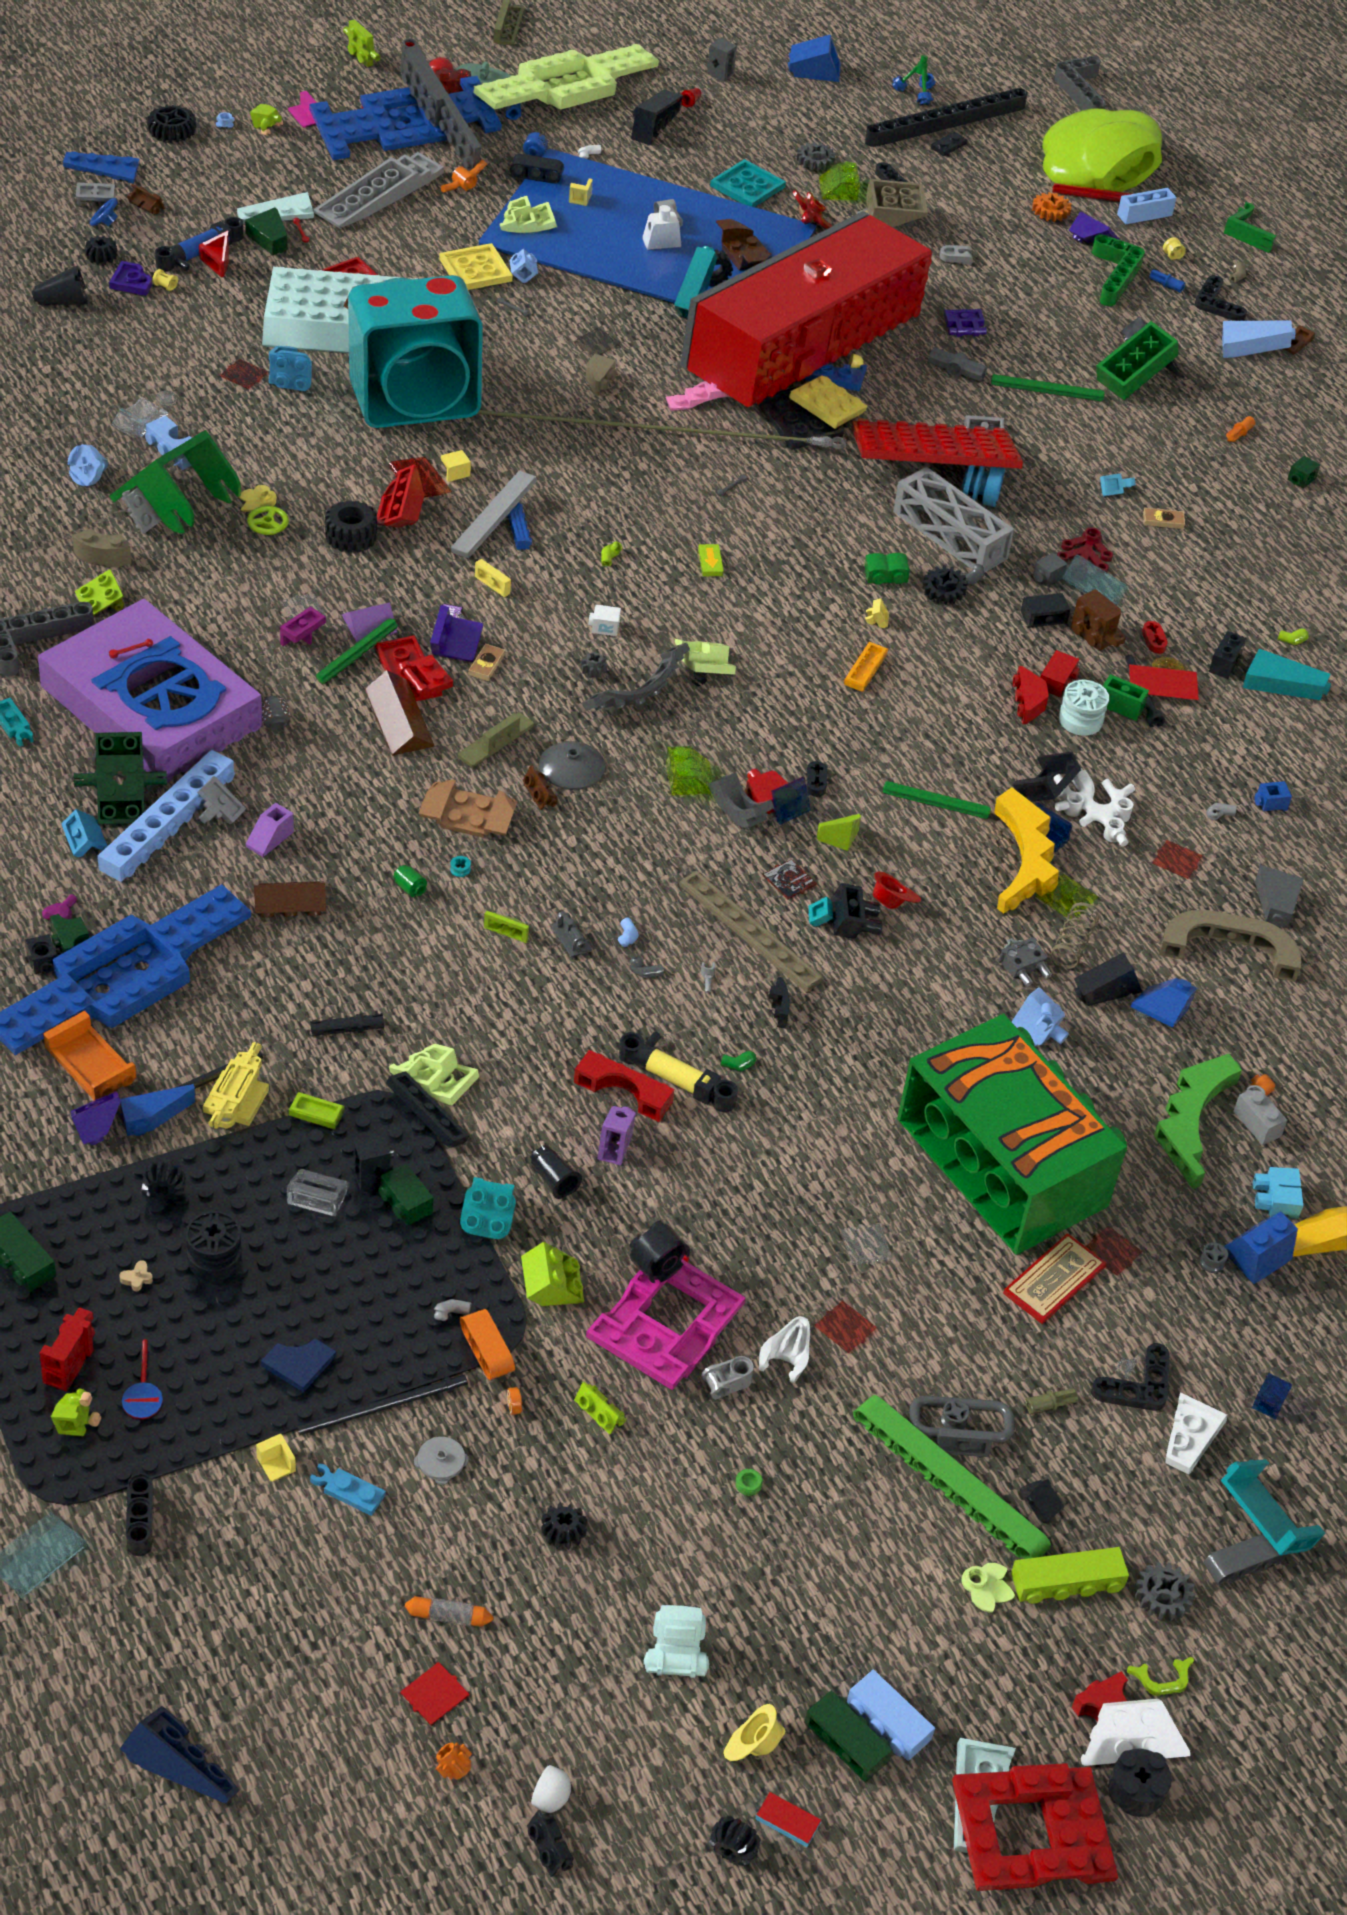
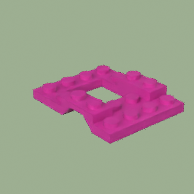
(652, 1345)

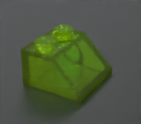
(840, 182)
(688, 771)

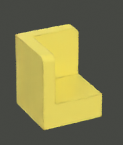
(580, 194)
(457, 465)
(276, 1457)

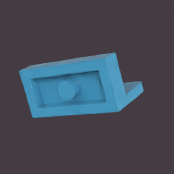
(83, 833)

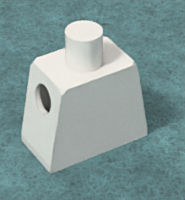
(662, 230)

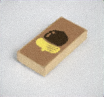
(1164, 518)
(486, 662)

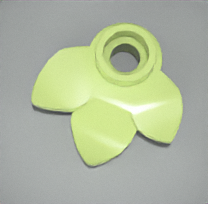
(991, 1586)

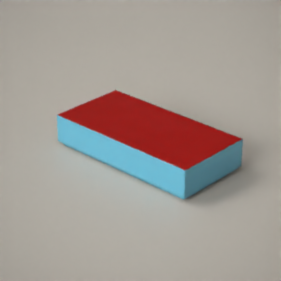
(788, 1819)

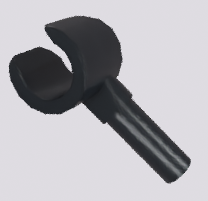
(700, 677)

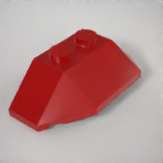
(402, 499)

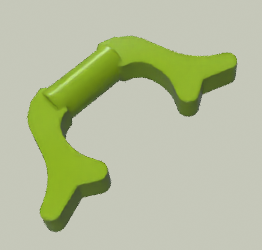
(1163, 1688)

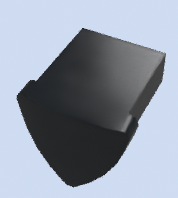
(1042, 1499)

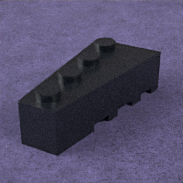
(655, 115)

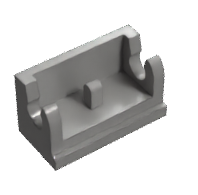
(94, 192)

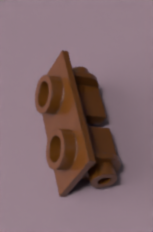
(151, 202)
(539, 789)

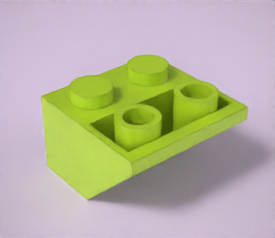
(551, 1276)

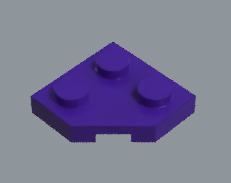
(130, 278)

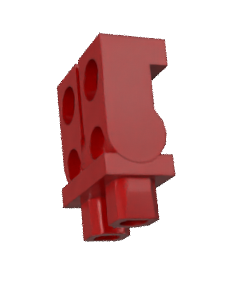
(67, 1355)

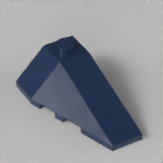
(162, 1748)

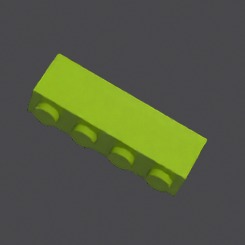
(1069, 1575)

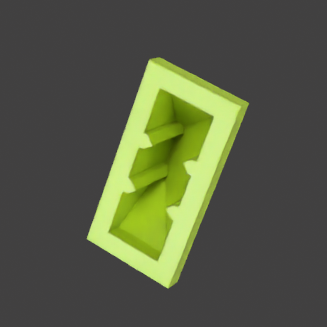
(506, 926)

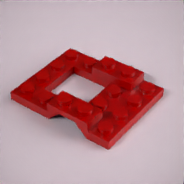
(1071, 1817)

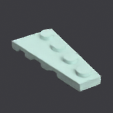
(288, 207)
(978, 1758)

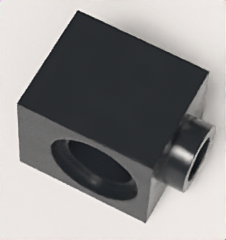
(41, 954)

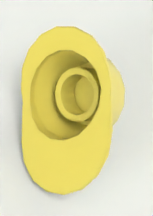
(756, 1736)

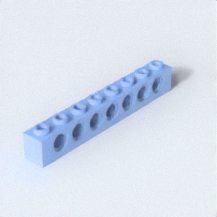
(163, 817)

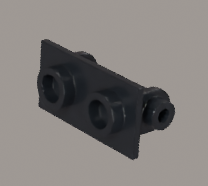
(544, 1832)

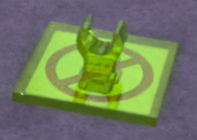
(1066, 895)

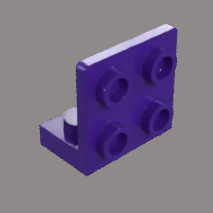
(455, 636)

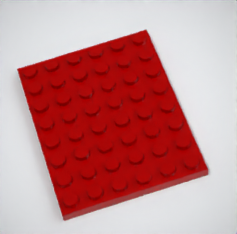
(936, 444)

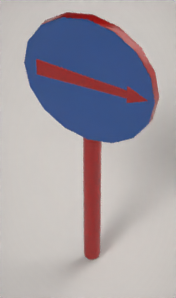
(143, 1398)

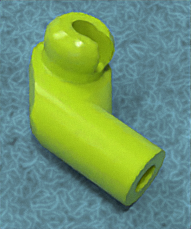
(609, 552)
(1295, 637)

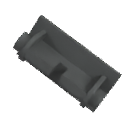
(570, 935)

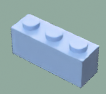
(1146, 206)
(890, 1715)

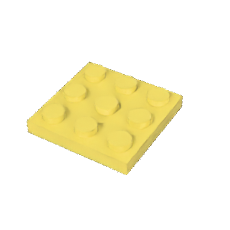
(477, 266)
(828, 401)

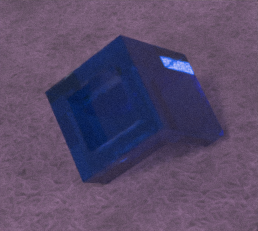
(1272, 1396)

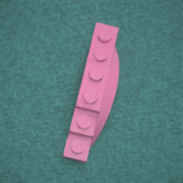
(694, 396)

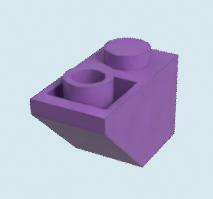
(270, 830)

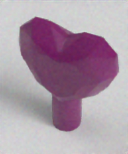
(62, 909)

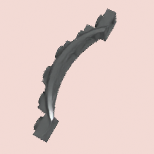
(650, 688)

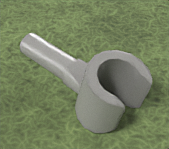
(707, 973)

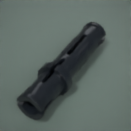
(350, 1024)

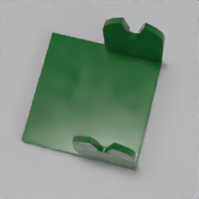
(164, 493)

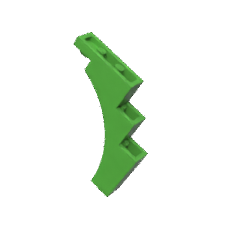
(1180, 1133)

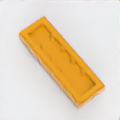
(866, 666)

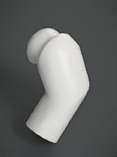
(590, 149)

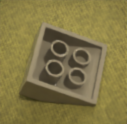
(896, 201)

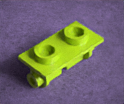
(596, 1406)

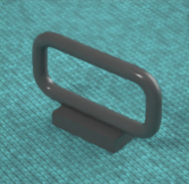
(959, 1440)

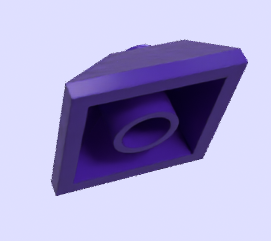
(1086, 228)
(95, 1118)

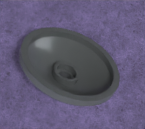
(572, 765)

